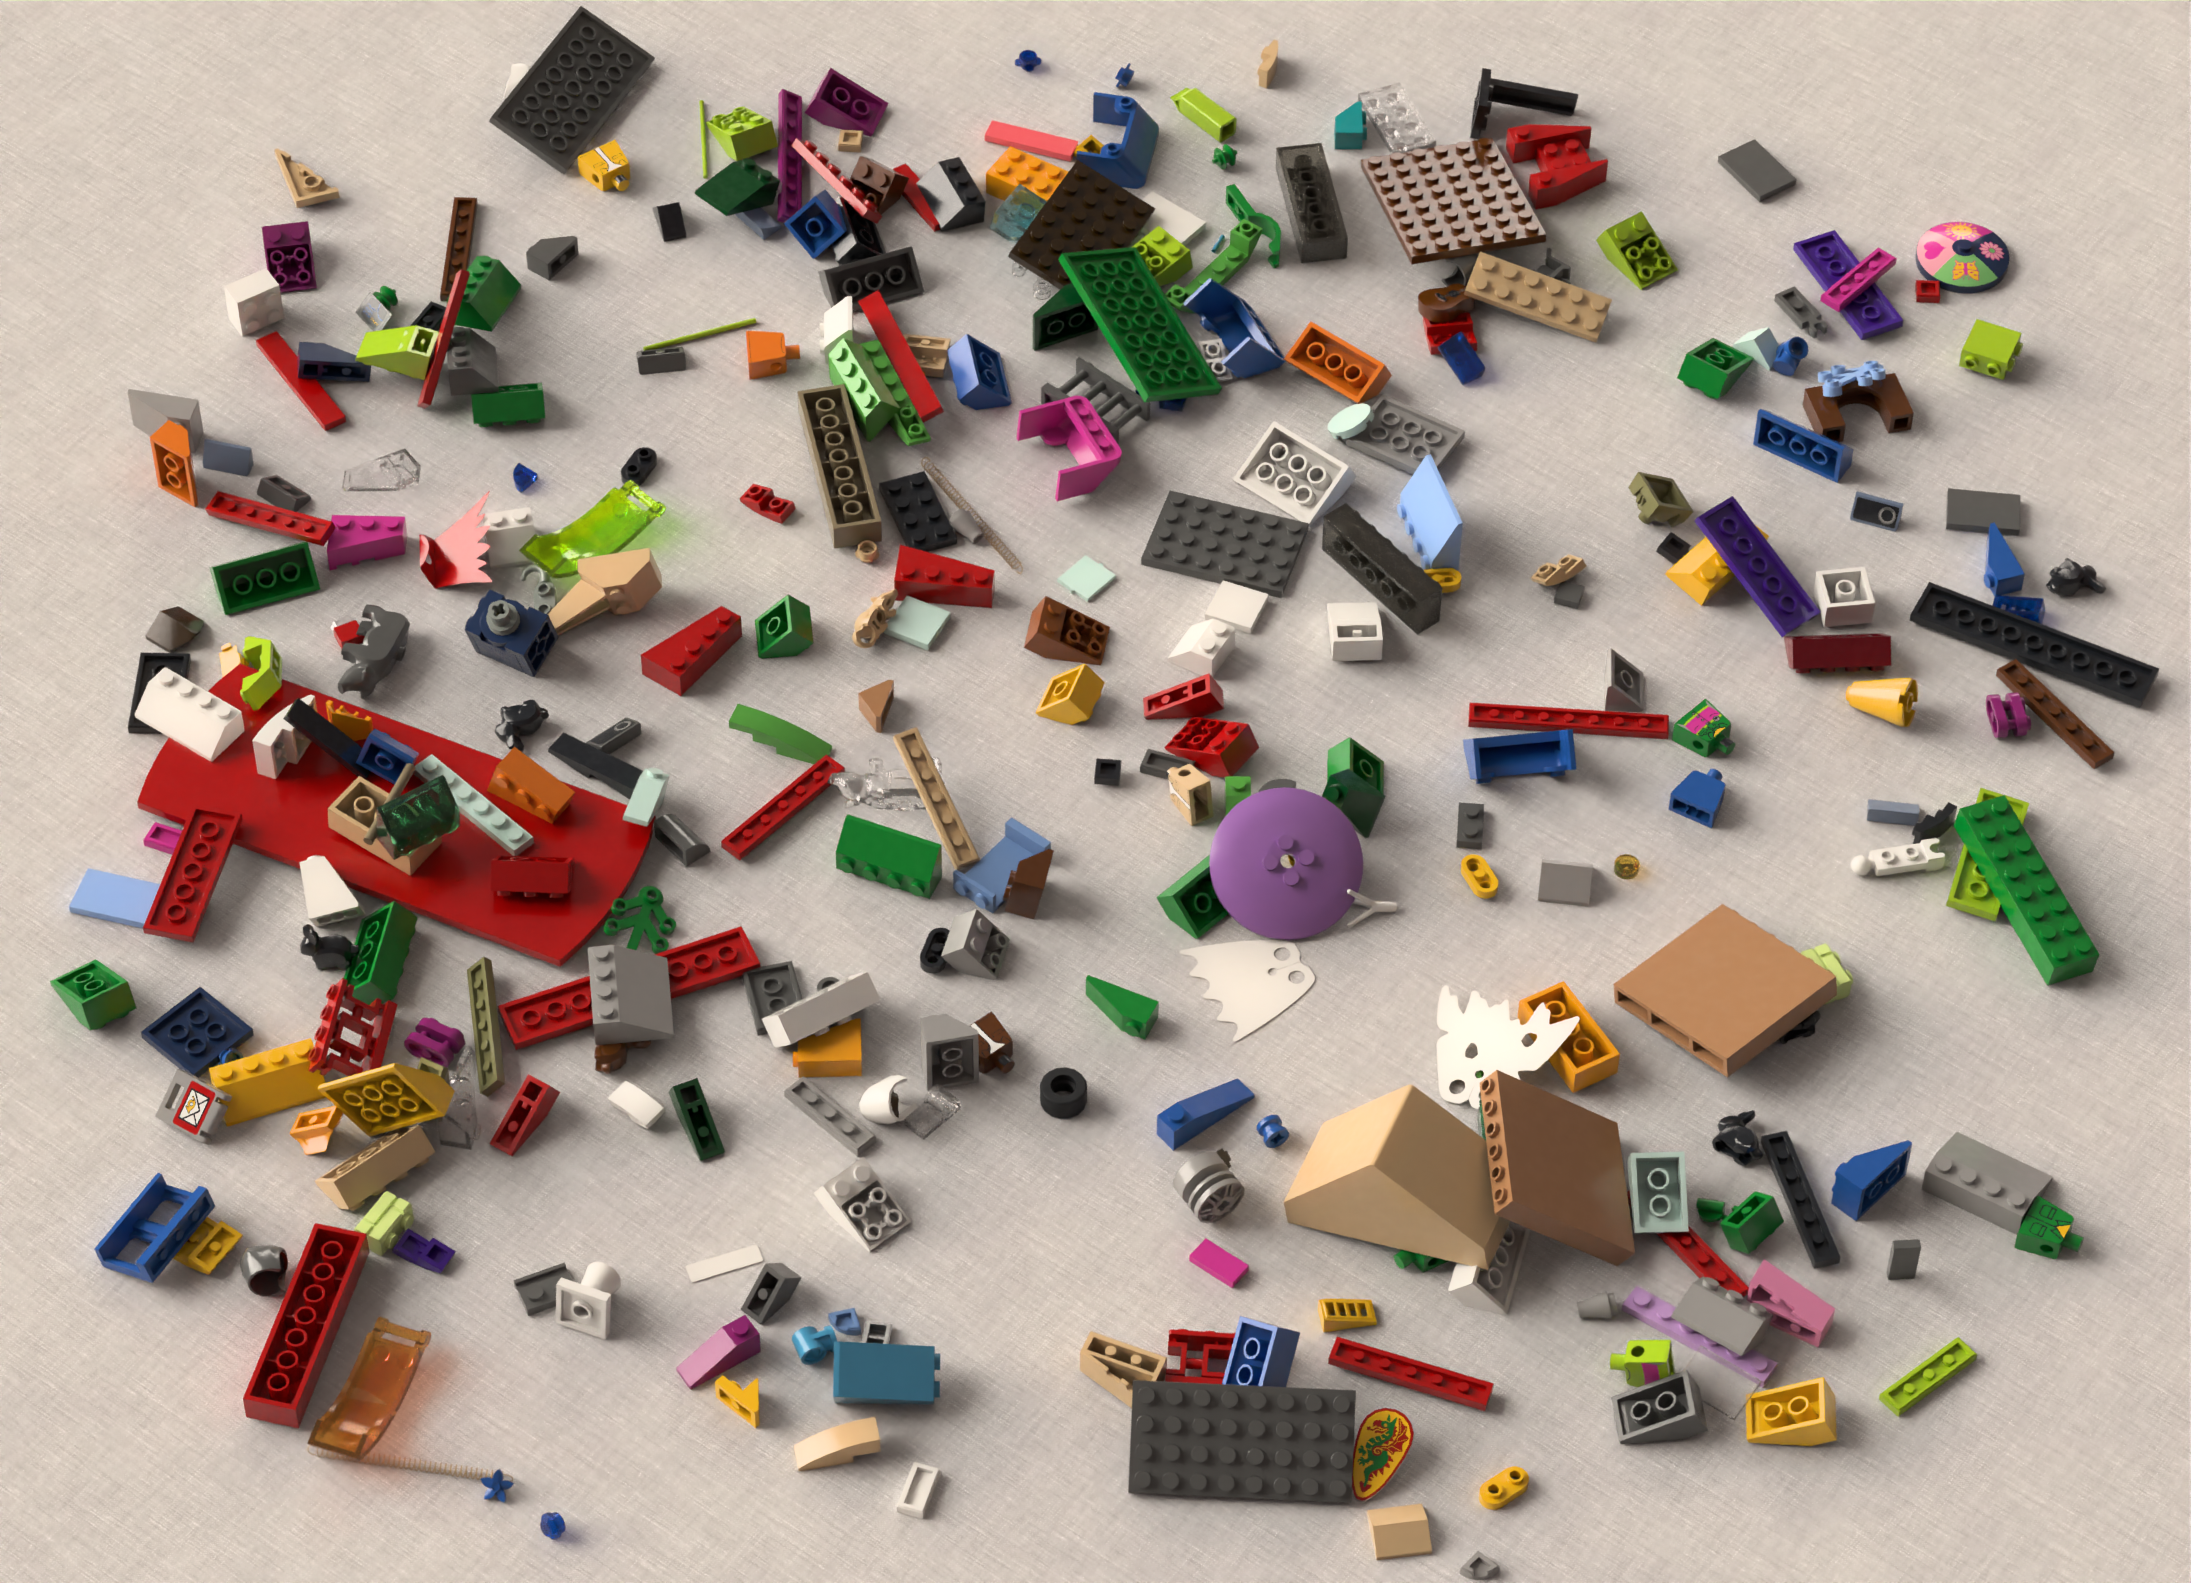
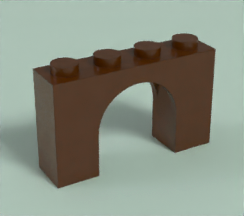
(1883, 396)

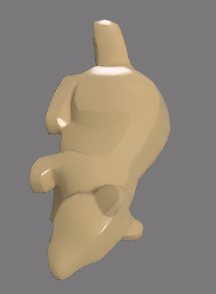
(872, 621)

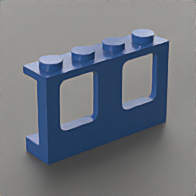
(164, 1240)

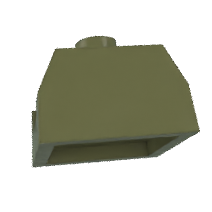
(1659, 499)

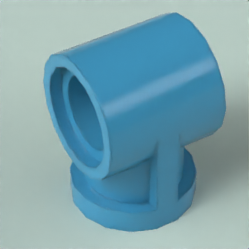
(813, 1344)

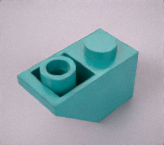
(1349, 128)

